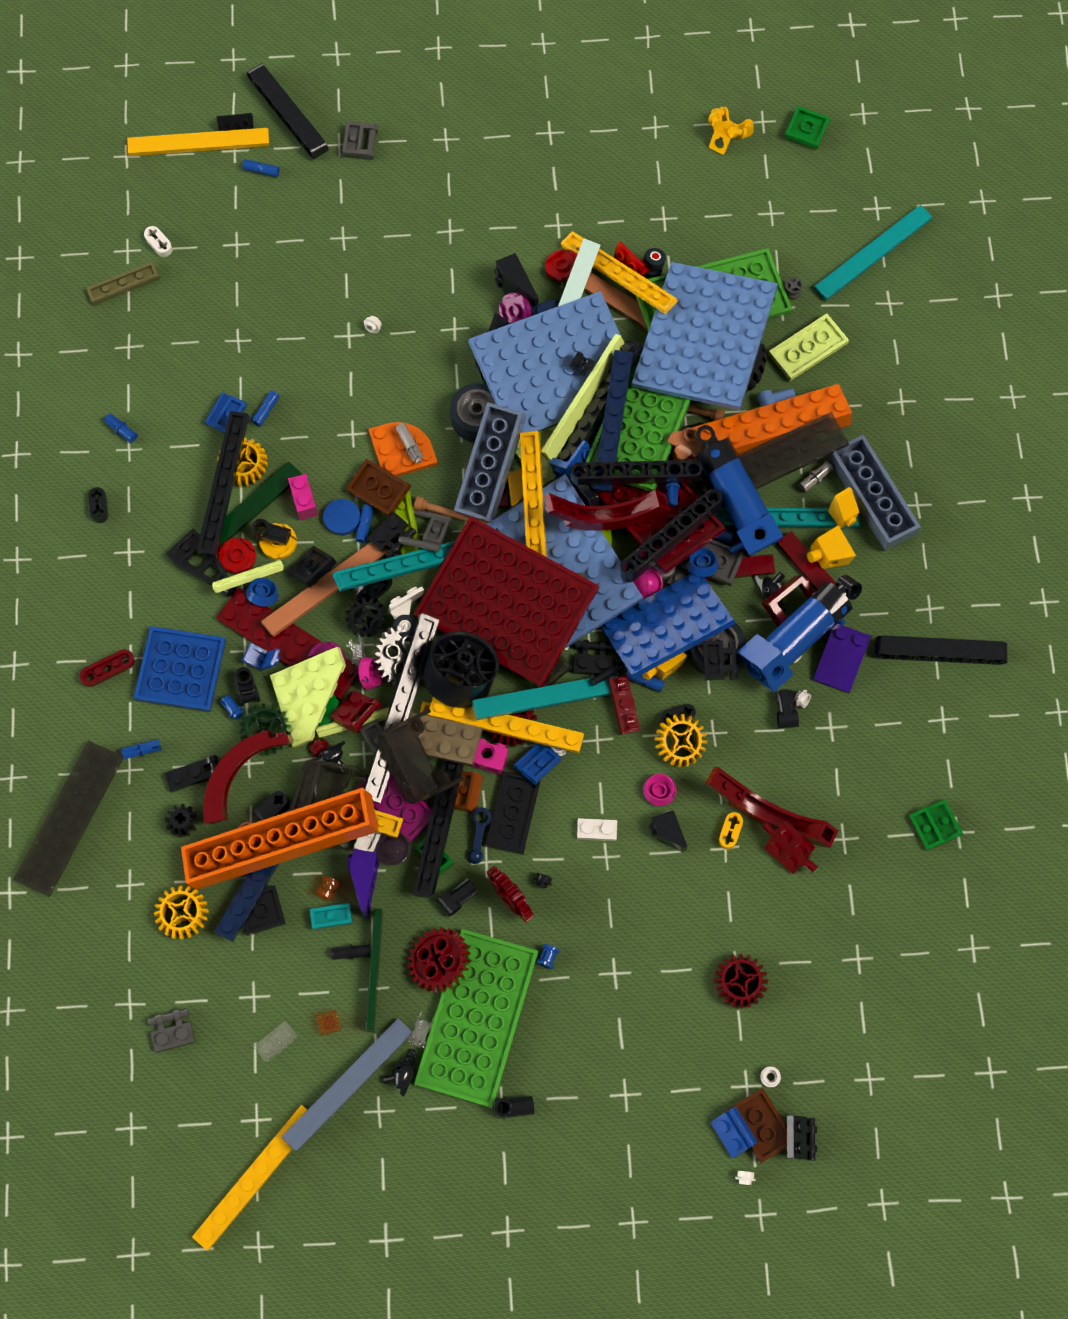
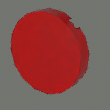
(559, 265)
(237, 555)

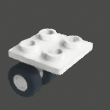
(401, 608)

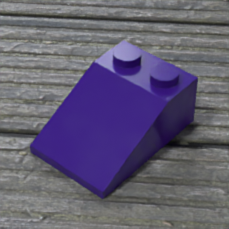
(841, 658)
(364, 872)

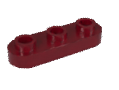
(98, 668)

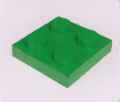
(807, 127)

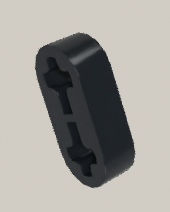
(102, 504)
(678, 711)

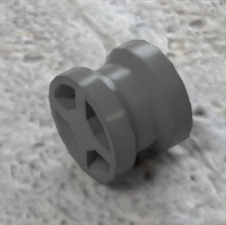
(793, 283)

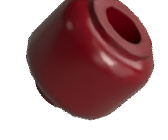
(317, 746)

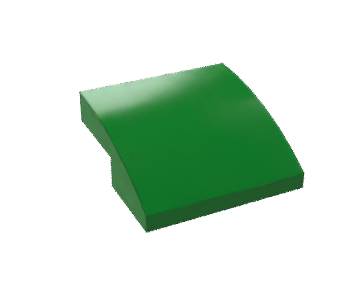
(936, 825)

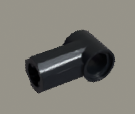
(272, 533)
(787, 715)
(453, 900)
(516, 1107)

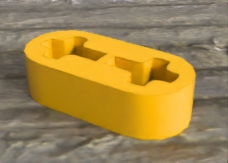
(735, 832)

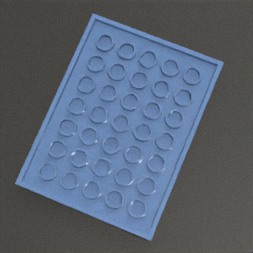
(707, 338)
(531, 358)
(579, 552)

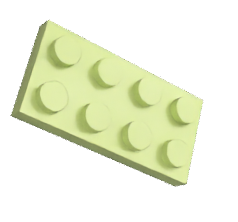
(808, 347)

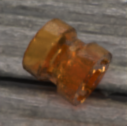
(327, 888)

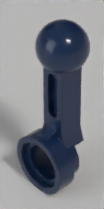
(475, 855)

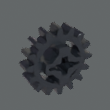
(373, 615)

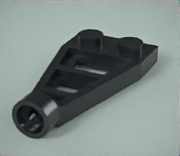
(185, 550)

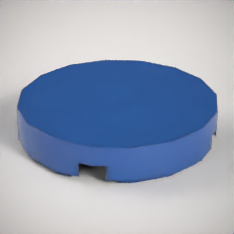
(341, 517)

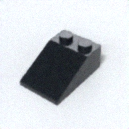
(513, 278)

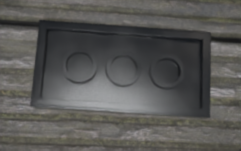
(512, 813)

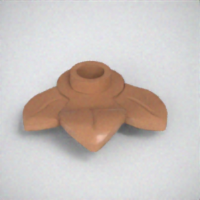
(685, 443)

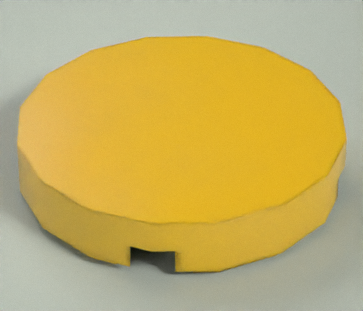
(278, 551)

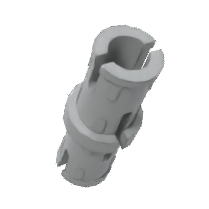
(815, 476)

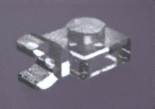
(358, 652)

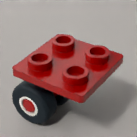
(649, 267)

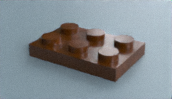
(378, 487)
(764, 1124)

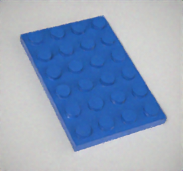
(667, 624)

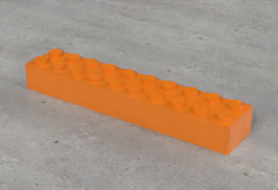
(771, 421)
(279, 839)

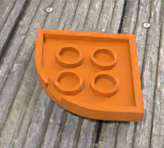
(393, 453)

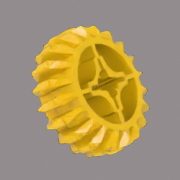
(254, 469)
(673, 734)
(184, 905)

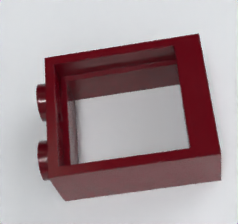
(771, 605)

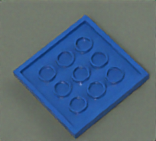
(180, 669)

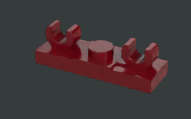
(624, 704)

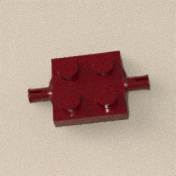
(789, 847)

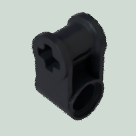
(247, 689)
(270, 807)

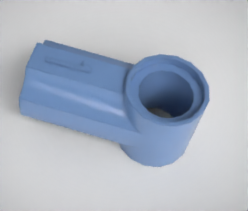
(767, 397)

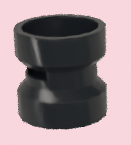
(577, 361)

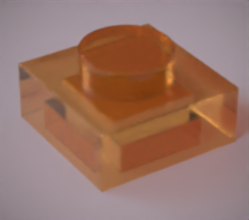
(328, 1022)

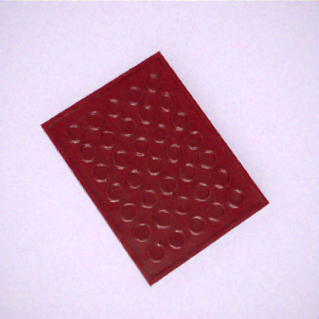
(508, 598)

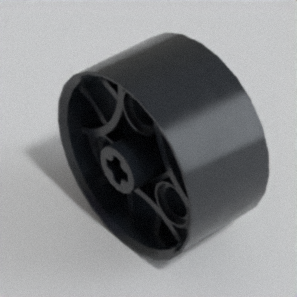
(460, 669)

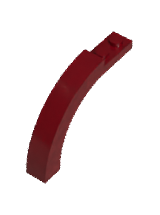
(609, 516)
(741, 798)

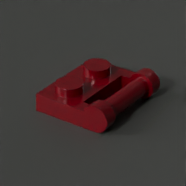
(351, 709)

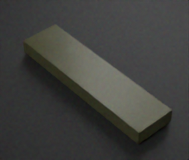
(122, 283)

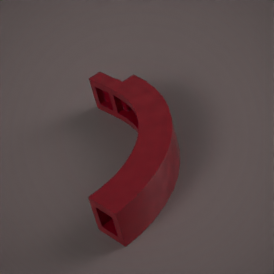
(221, 779)

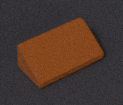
(468, 792)

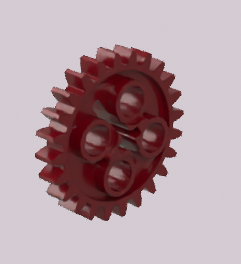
(510, 894)
(423, 969)

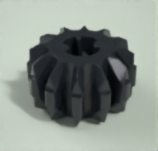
(190, 820)

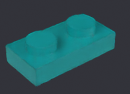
(331, 916)

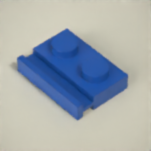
(219, 415)
(537, 763)
(734, 1132)

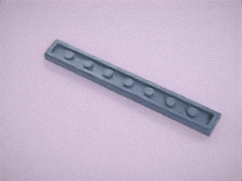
(347, 1085)

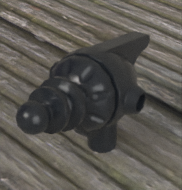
(769, 586)
(332, 753)
(402, 1073)

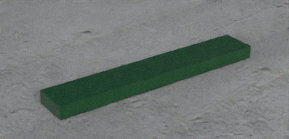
(258, 501)
(374, 970)

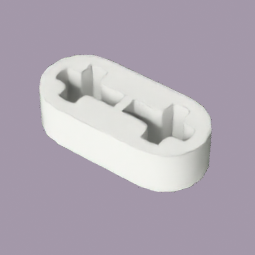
(161, 239)

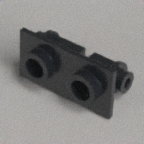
(235, 122)

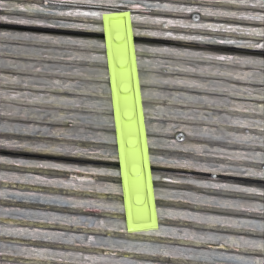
(581, 401)

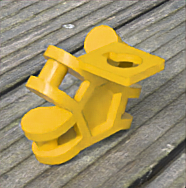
(727, 129)

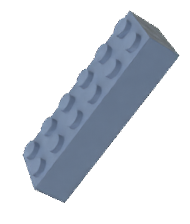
(490, 462)
(874, 493)

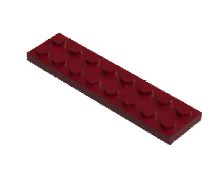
(292, 642)

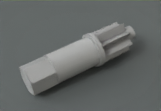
(410, 444)

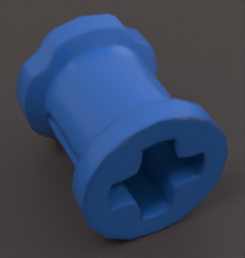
(548, 956)

